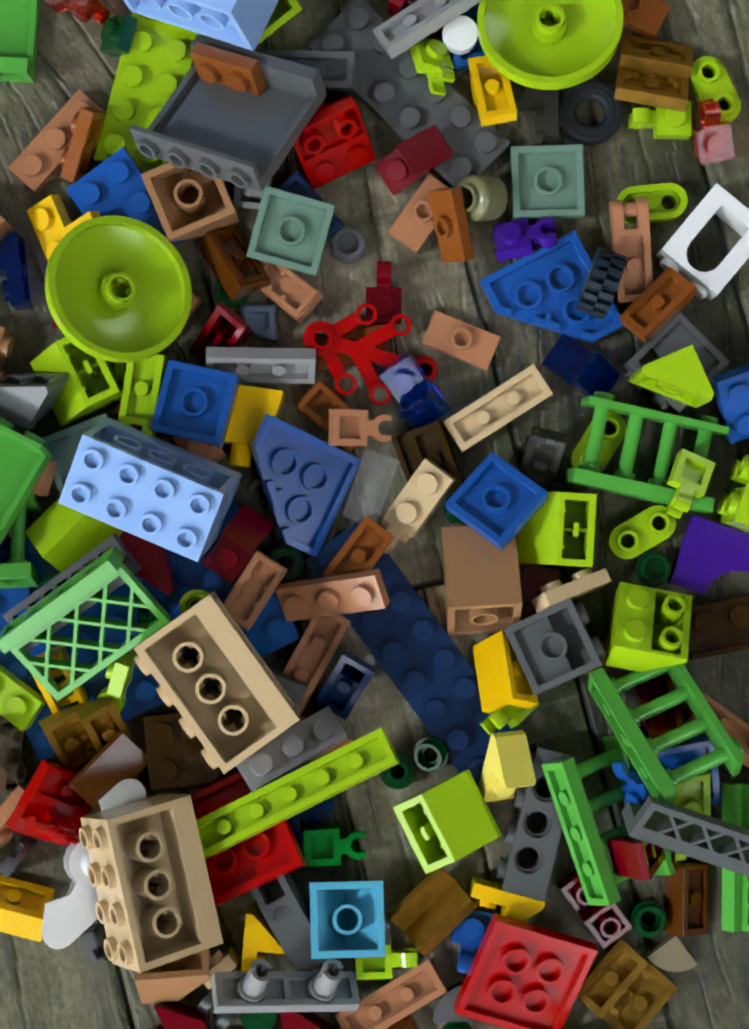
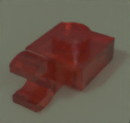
(81, 9)
(714, 139)

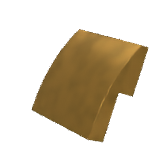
(653, 72)
(82, 731)
(626, 988)

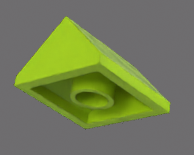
(676, 377)
(67, 535)

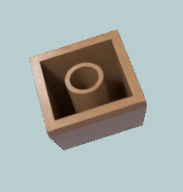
(479, 582)

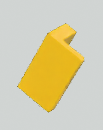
(501, 675)
(23, 907)

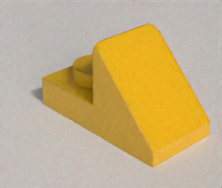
(491, 93)
(512, 905)
(257, 938)

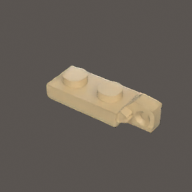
(416, 502)

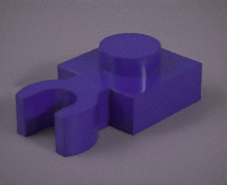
(516, 237)

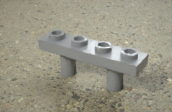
(285, 991)

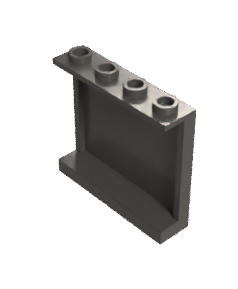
(233, 131)

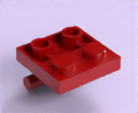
(333, 142)
(50, 806)

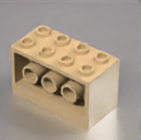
(243, 677)
(150, 881)

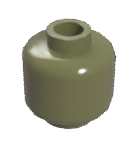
(483, 197)

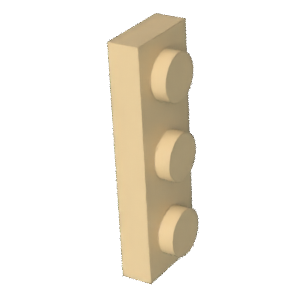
(497, 408)

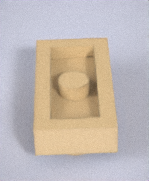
(581, 584)

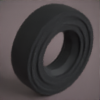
(590, 135)

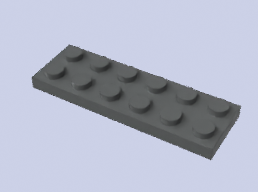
(403, 96)

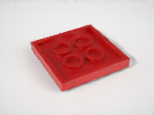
(253, 860)
(524, 976)

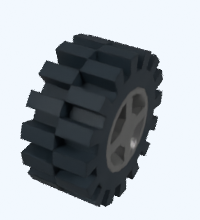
(601, 283)

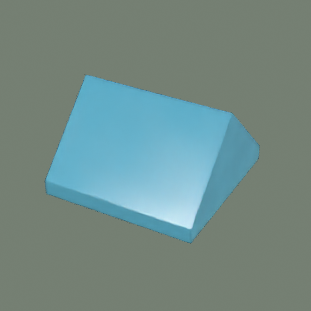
(347, 919)

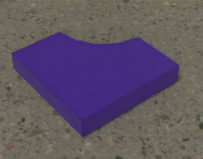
(707, 553)

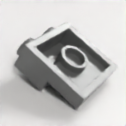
(672, 337)
(555, 645)

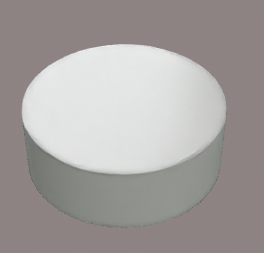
(460, 35)

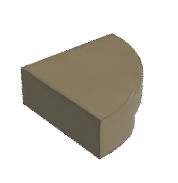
(671, 955)

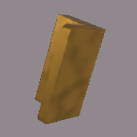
(432, 910)

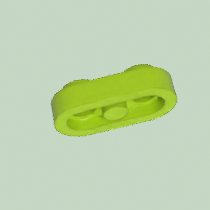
(718, 87)
(654, 195)
(609, 444)
(641, 531)

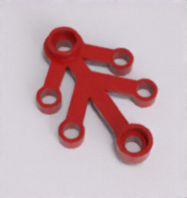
(361, 351)

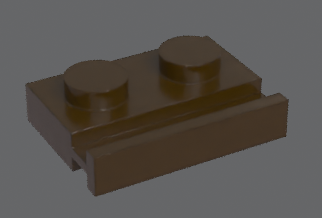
(431, 443)
(719, 627)

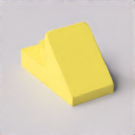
(506, 766)

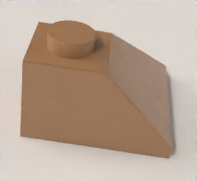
(173, 979)

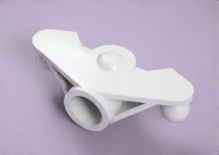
(72, 914)

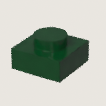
(118, 35)

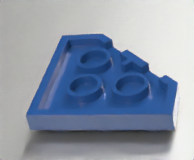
(546, 289)
(301, 481)

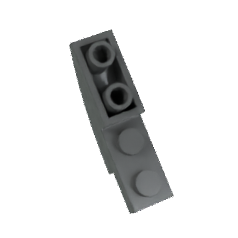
(288, 918)

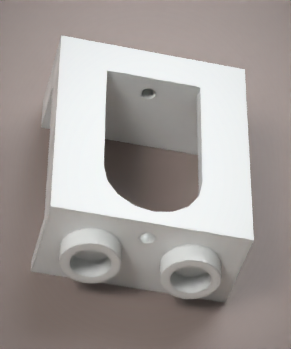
(674, 252)

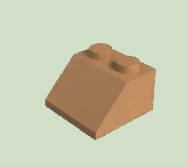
(188, 202)

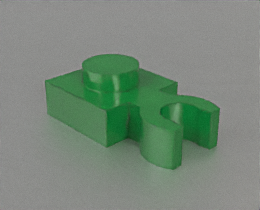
(324, 846)

